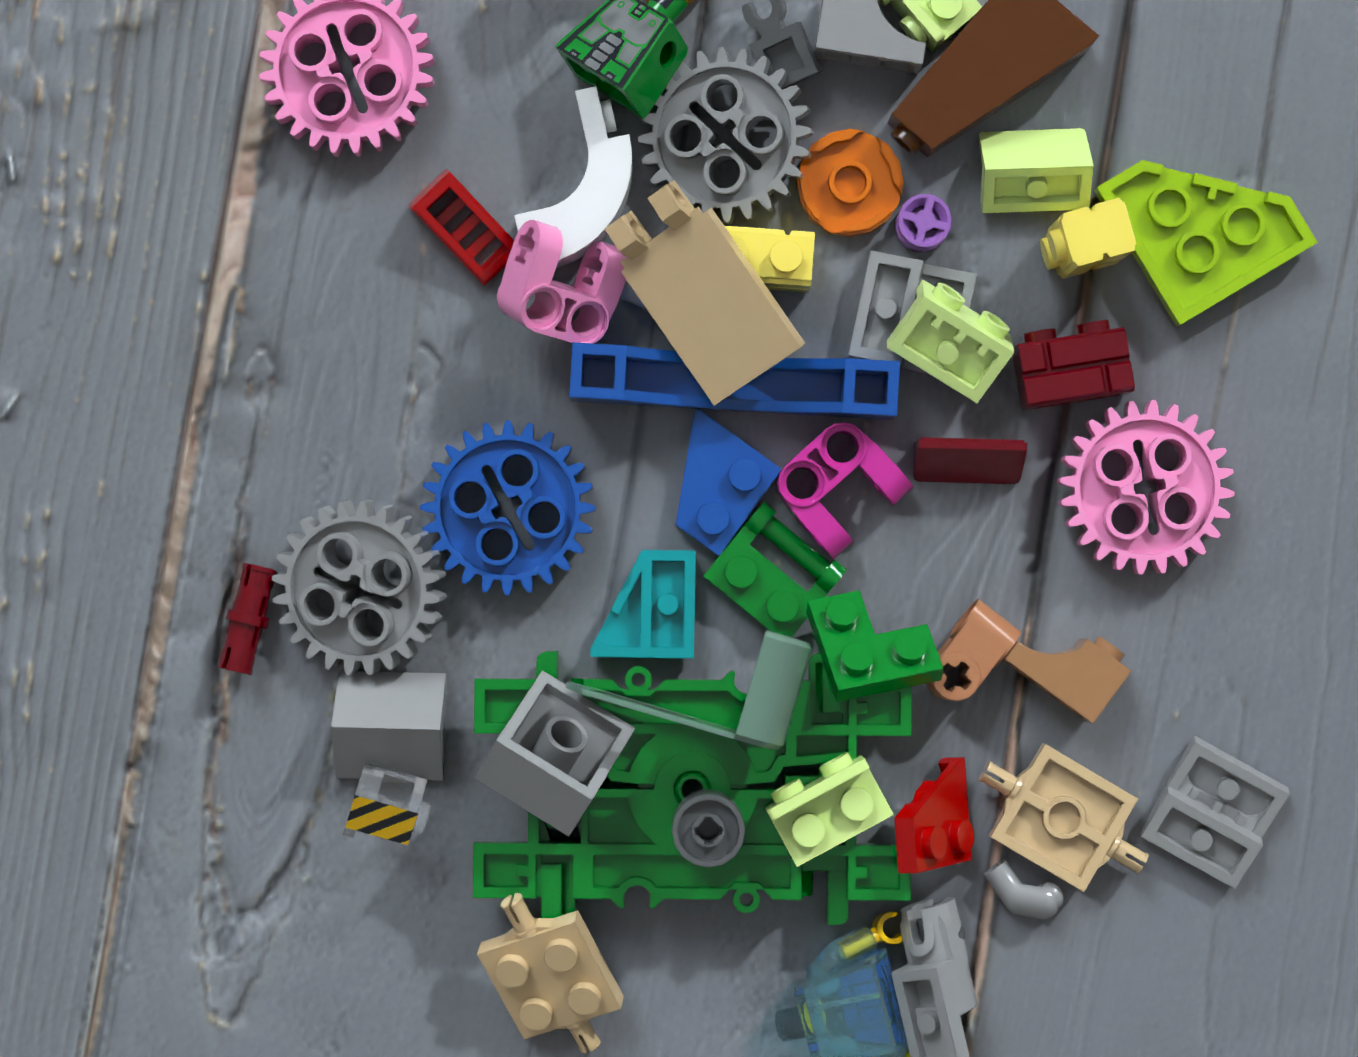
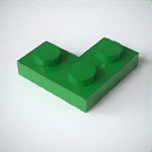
(868, 662)

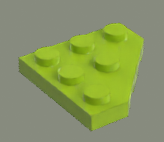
(1203, 234)

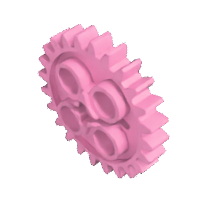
(304, 86)
(1193, 478)

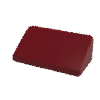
(969, 460)

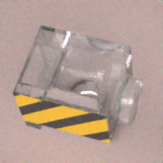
(388, 805)

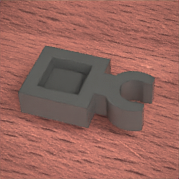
(782, 45)

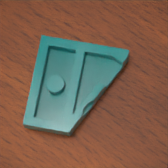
(652, 609)

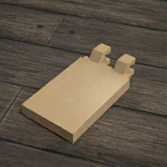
(704, 294)

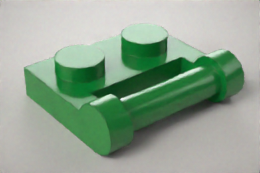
(762, 586)

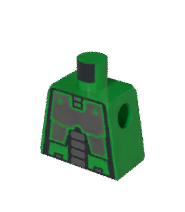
(627, 50)

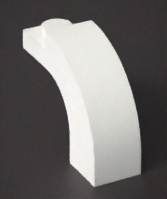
(602, 190)

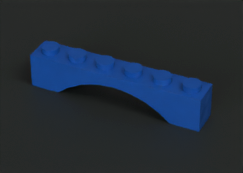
(790, 387)

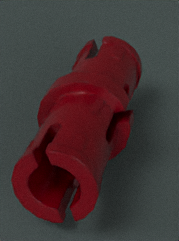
(247, 619)

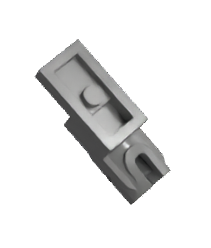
(936, 981)

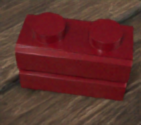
(1072, 367)

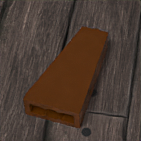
(987, 67)

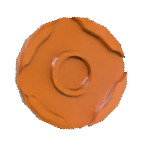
(850, 183)

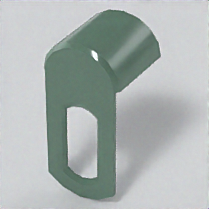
(767, 703)

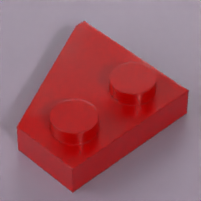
(936, 823)

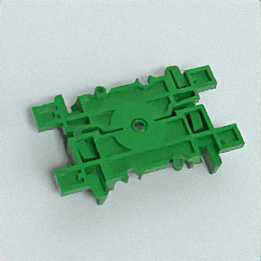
(630, 829)

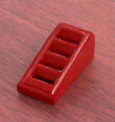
(433, 193)

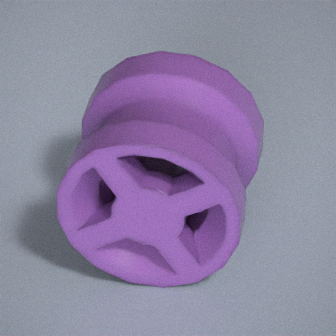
(926, 213)

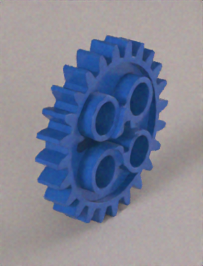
(465, 532)

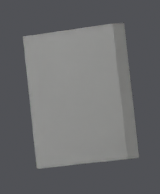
(390, 723)

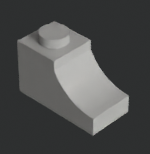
(862, 36)

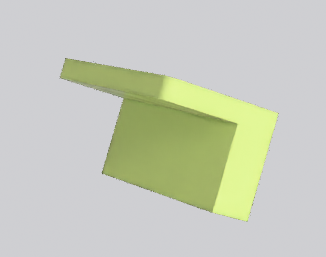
(1035, 170)

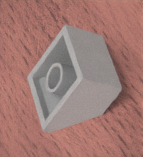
(554, 753)

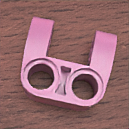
(531, 272)

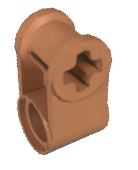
(978, 646)

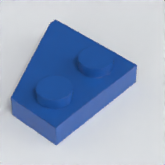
(720, 483)

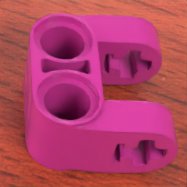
(828, 473)

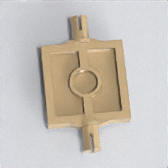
(1063, 817)
(550, 974)

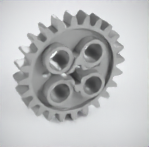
(757, 100)
(372, 542)

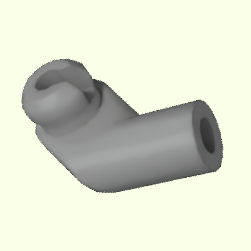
(1023, 899)

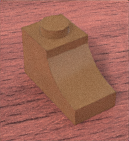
(1078, 677)

